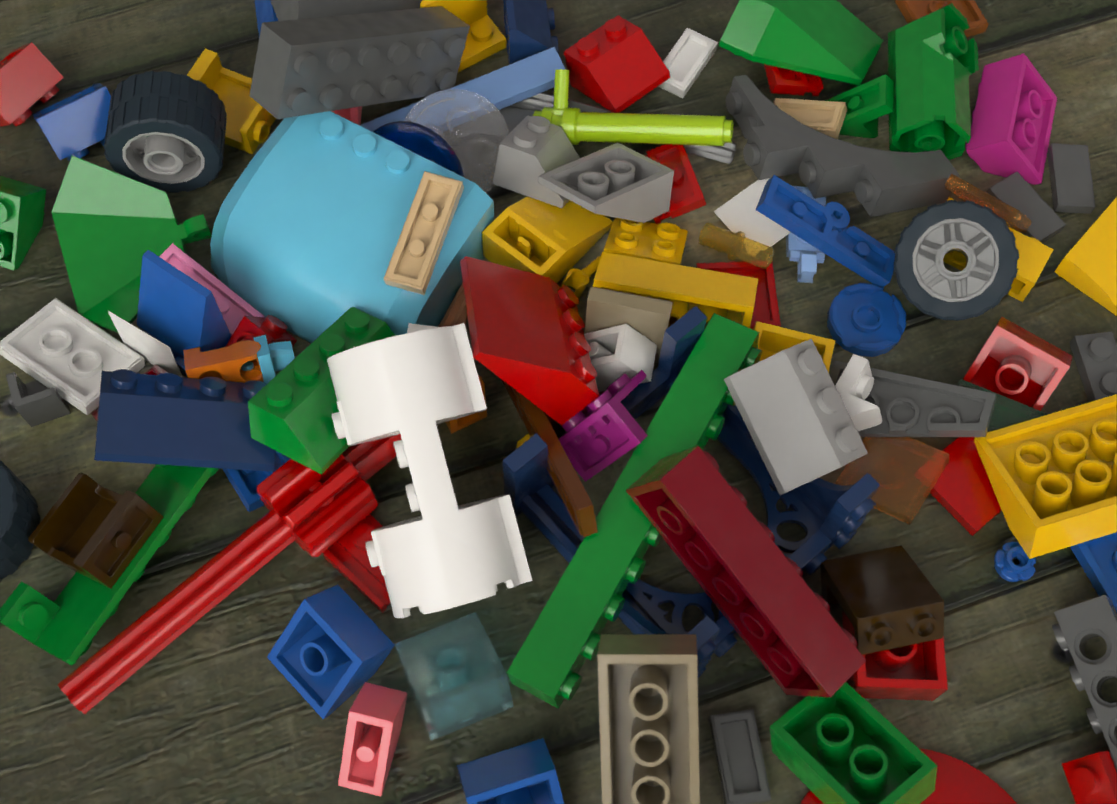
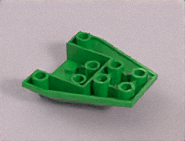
(803, 37)

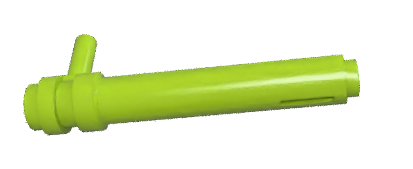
(632, 127)

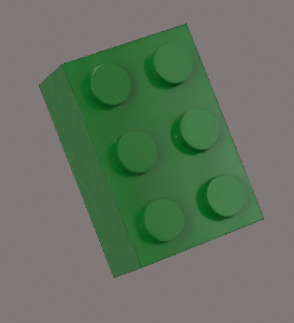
(851, 752)

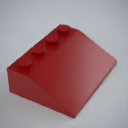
(530, 336)

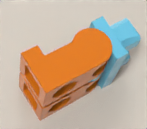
(240, 361)

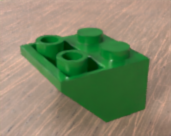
(20, 219)

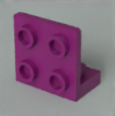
(603, 430)

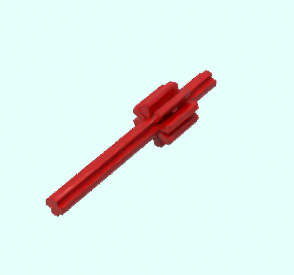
(302, 509)

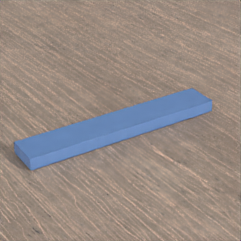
(501, 86)

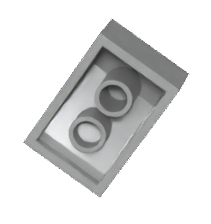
(614, 184)

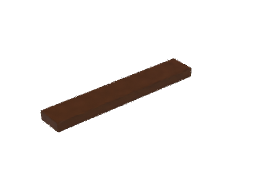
(558, 464)

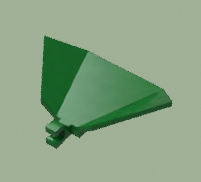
(105, 230)

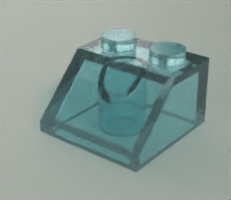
(454, 675)

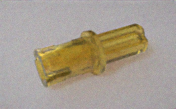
(736, 245)

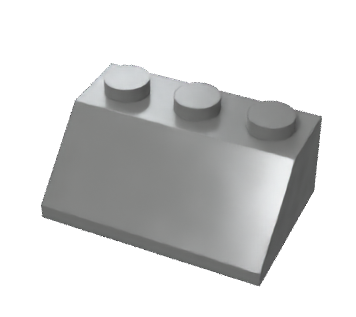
(795, 416)

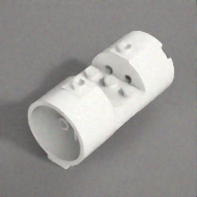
(406, 389)

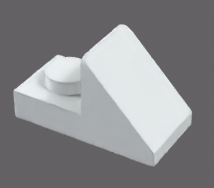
(854, 388)

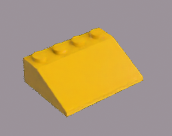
(1056, 476)

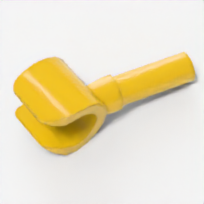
(580, 278)

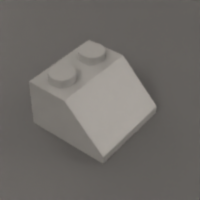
(530, 151)

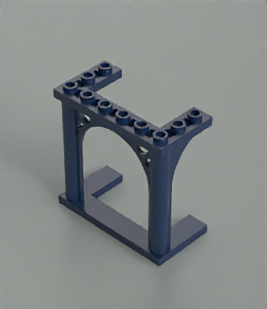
(823, 509)

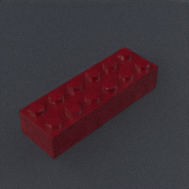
(746, 574)

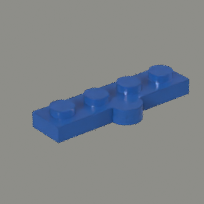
(827, 230)

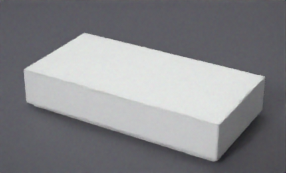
(687, 61)

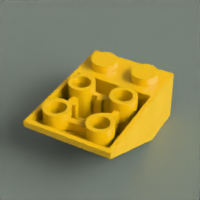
(542, 236)

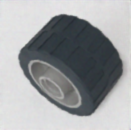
(166, 131)

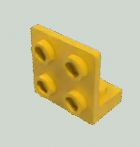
(483, 35)
(647, 240)

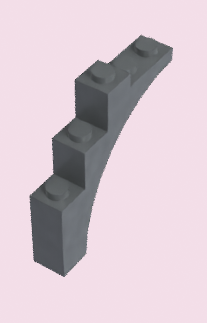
(828, 166)

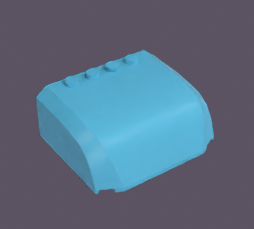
(320, 223)

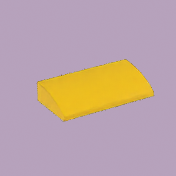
(1093, 261)

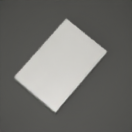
(68, 353)

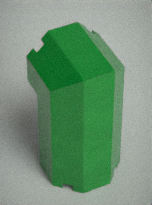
(931, 83)

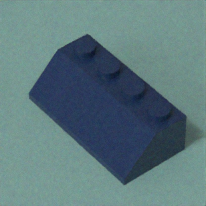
(178, 422)

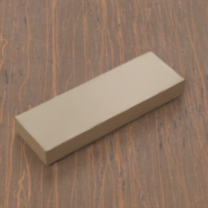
(424, 233)

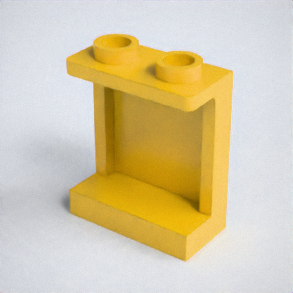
(247, 120)

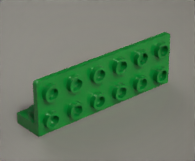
(77, 614)

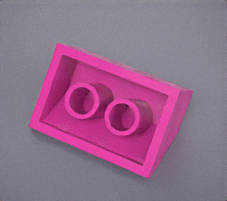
(1012, 120)

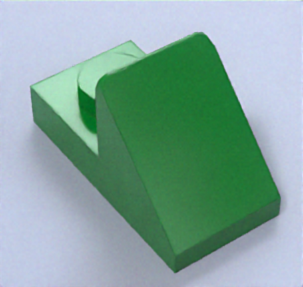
(865, 106)

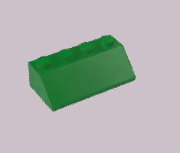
(298, 403)

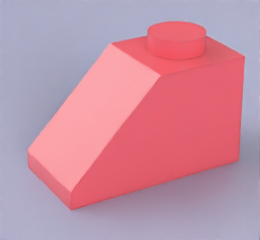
(371, 738)

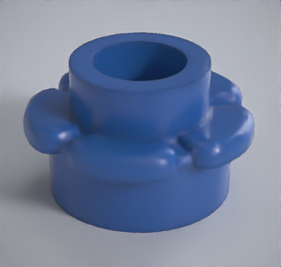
(1007, 569)

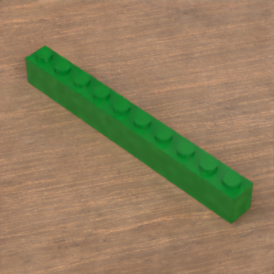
(612, 557)

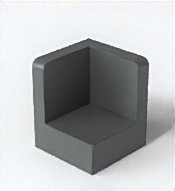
(35, 401)

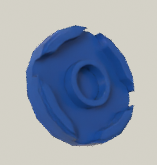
(866, 320)

